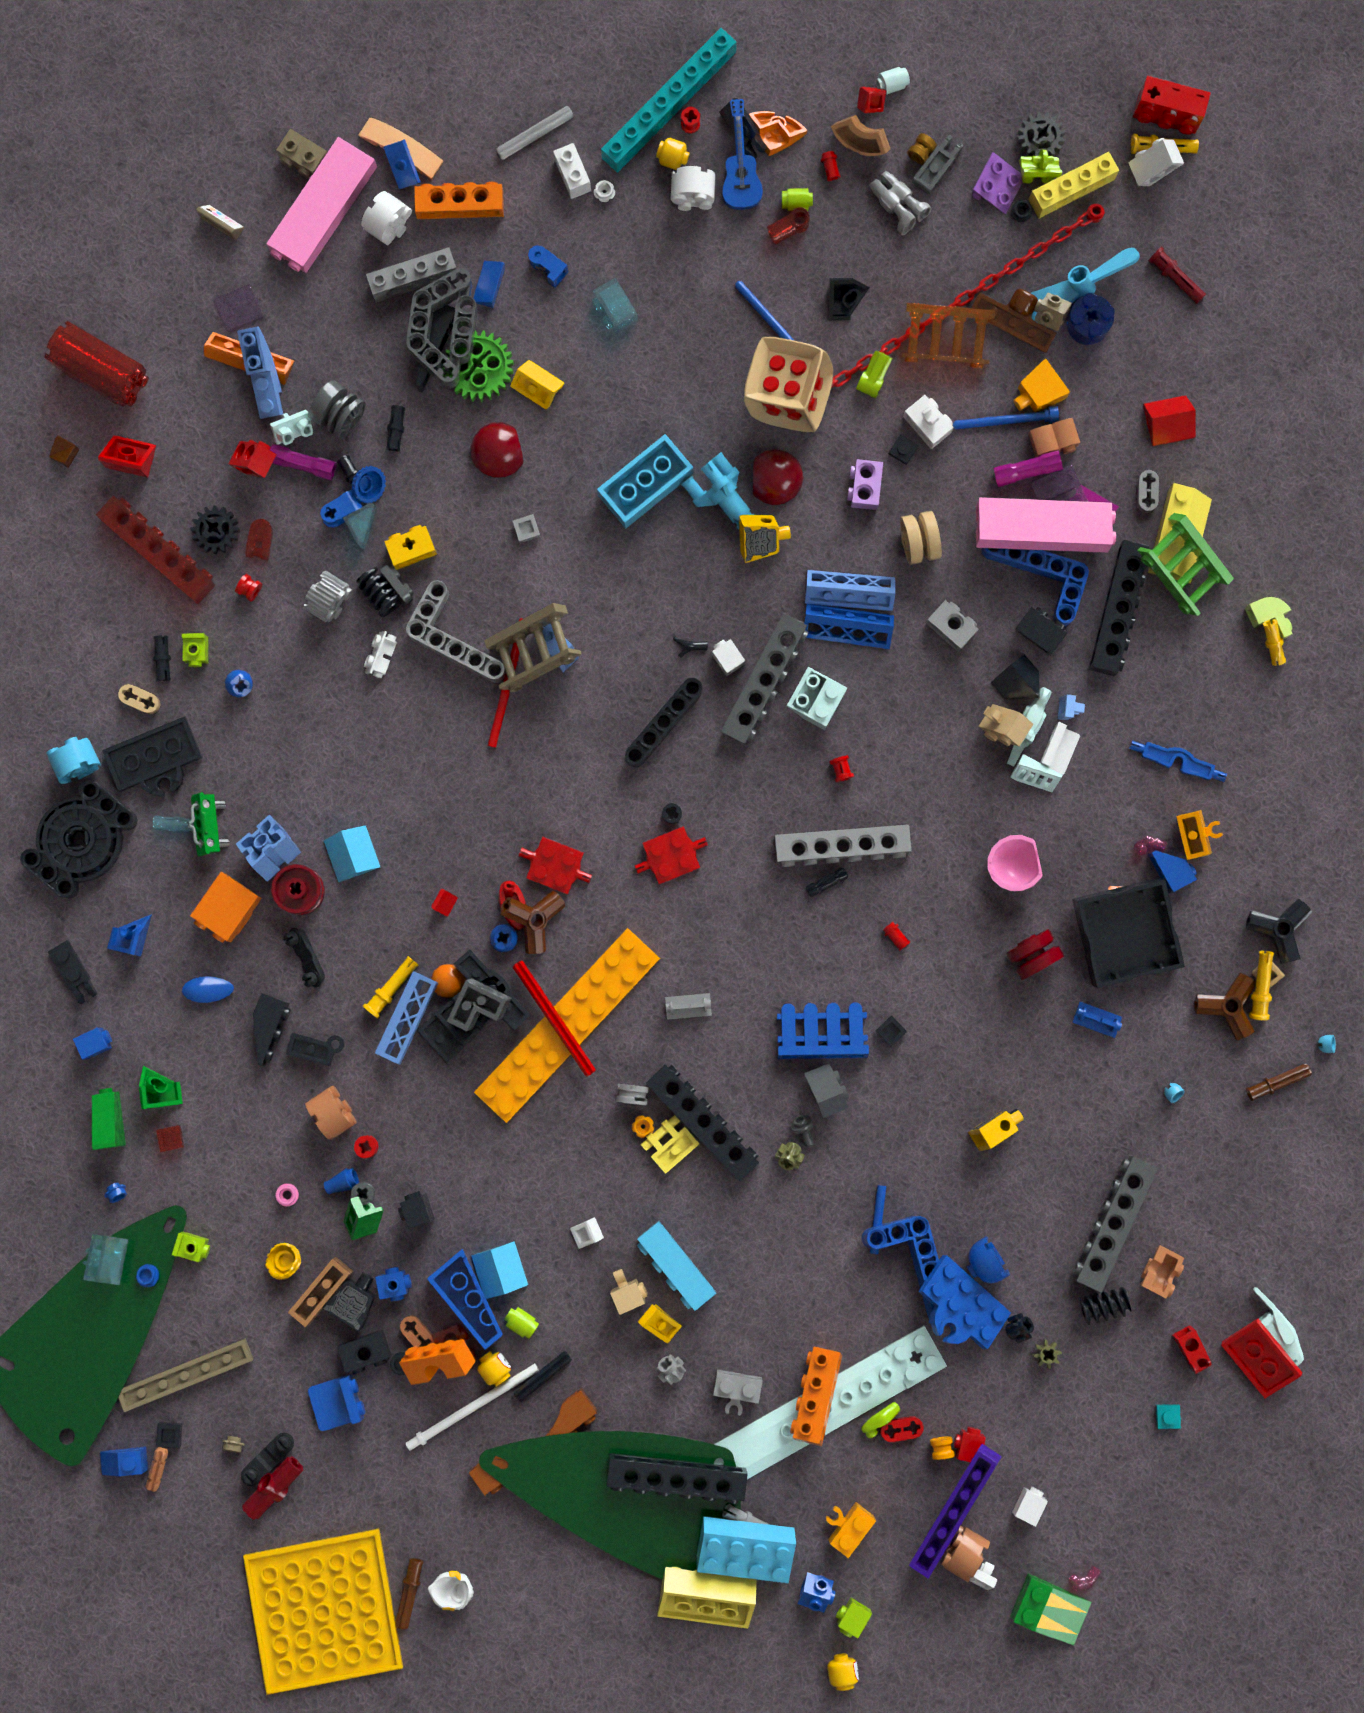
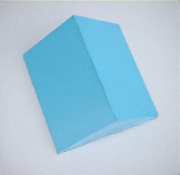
(351, 853)
(499, 1270)

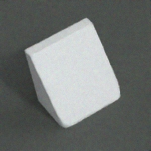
(586, 1233)

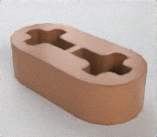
(420, 1328)

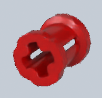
(694, 125)
(846, 774)

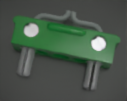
(205, 824)

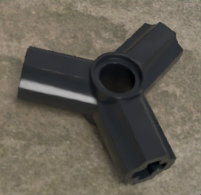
(1291, 919)

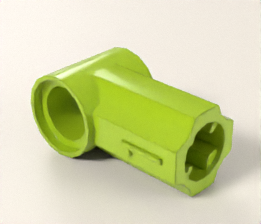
(872, 379)

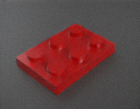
(1261, 1358)

